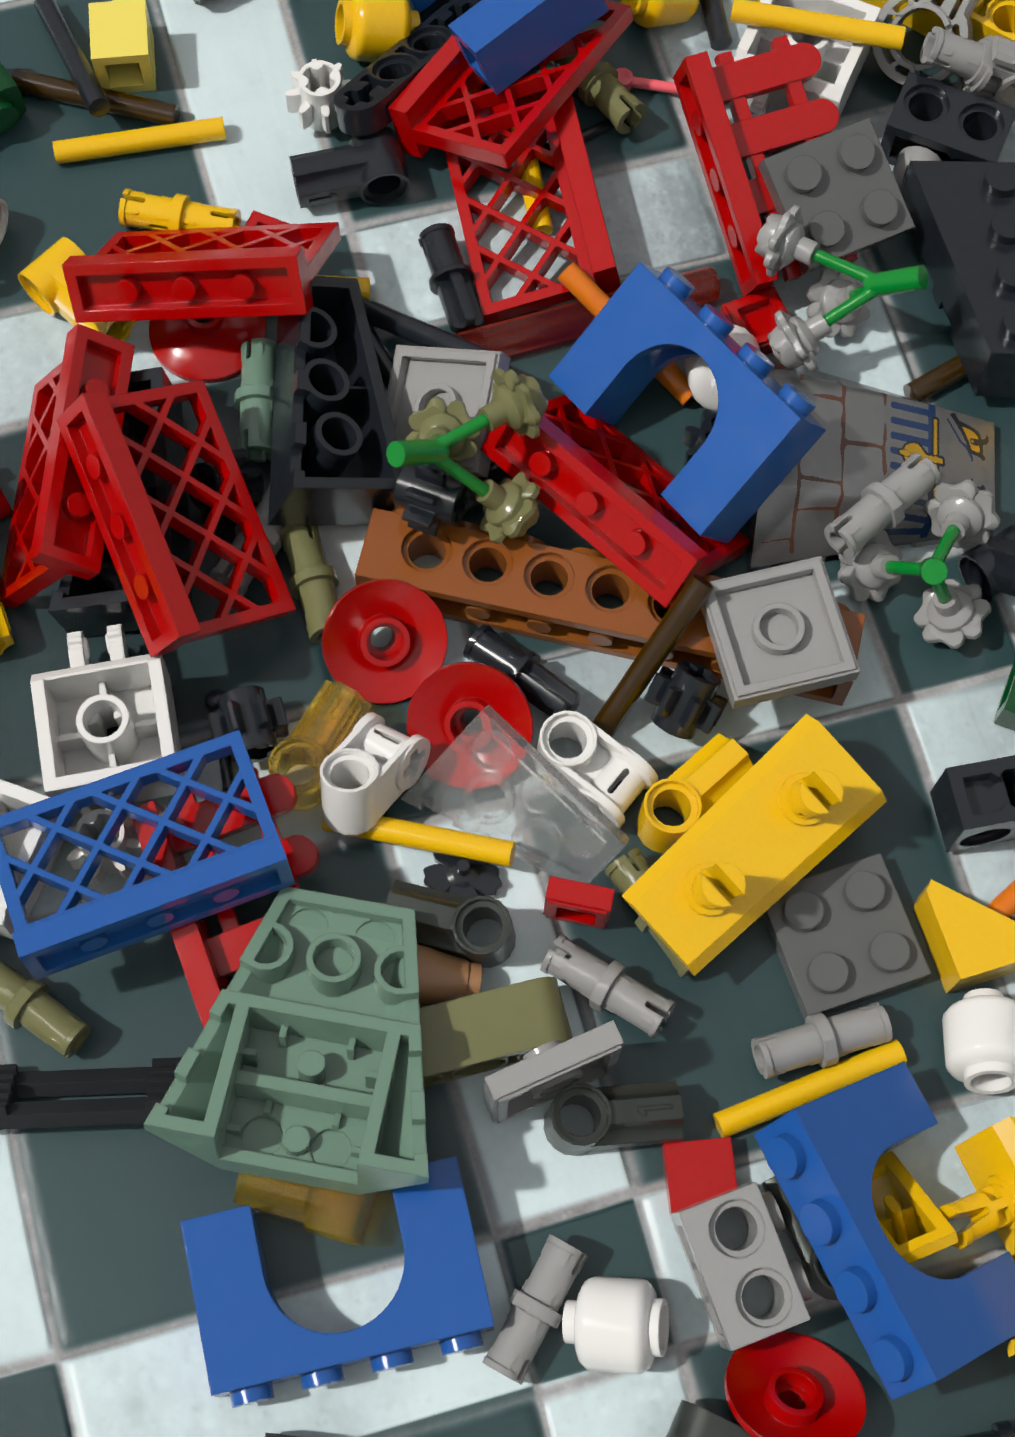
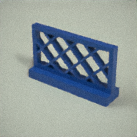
(149, 906)

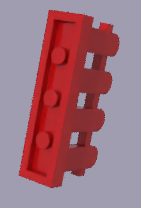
(725, 145)
(211, 959)

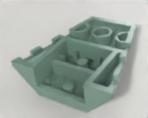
(311, 1053)

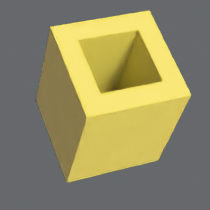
(122, 45)

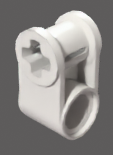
(599, 765)
(369, 774)

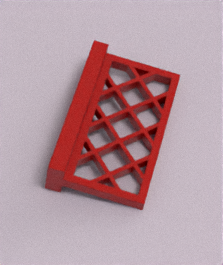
(451, 89)
(578, 201)
(200, 273)
(590, 497)
(51, 516)
(127, 516)

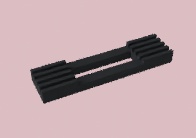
(82, 1112)

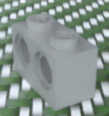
(724, 1272)

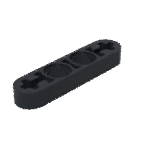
(364, 101)

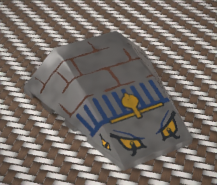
(863, 443)

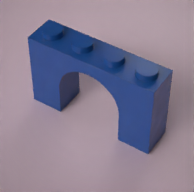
(513, 36)
(757, 425)
(905, 1319)
(256, 1345)

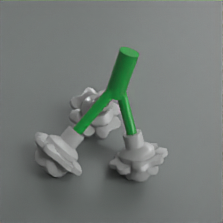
(835, 298)
(948, 609)

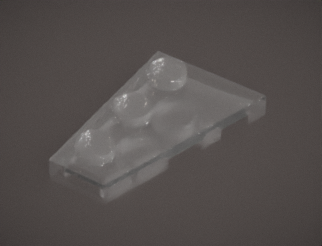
(509, 791)

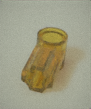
(317, 735)
(320, 1210)

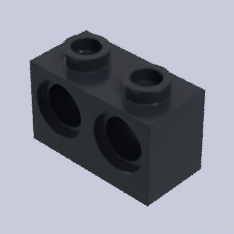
(946, 122)
(976, 803)

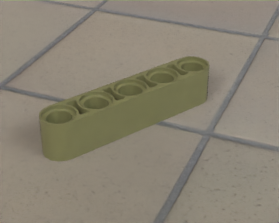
(490, 1029)

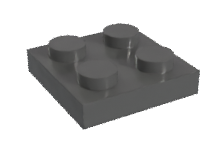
(842, 191)
(845, 937)

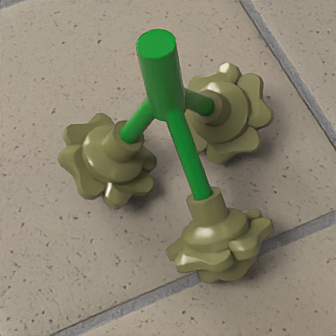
(449, 433)

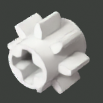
(314, 94)
(91, 826)

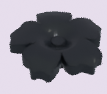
(462, 876)

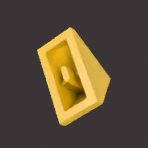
(964, 937)
(907, 1213)

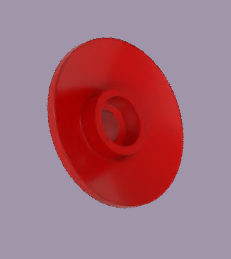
(204, 350)
(398, 668)
(449, 692)
(794, 1389)

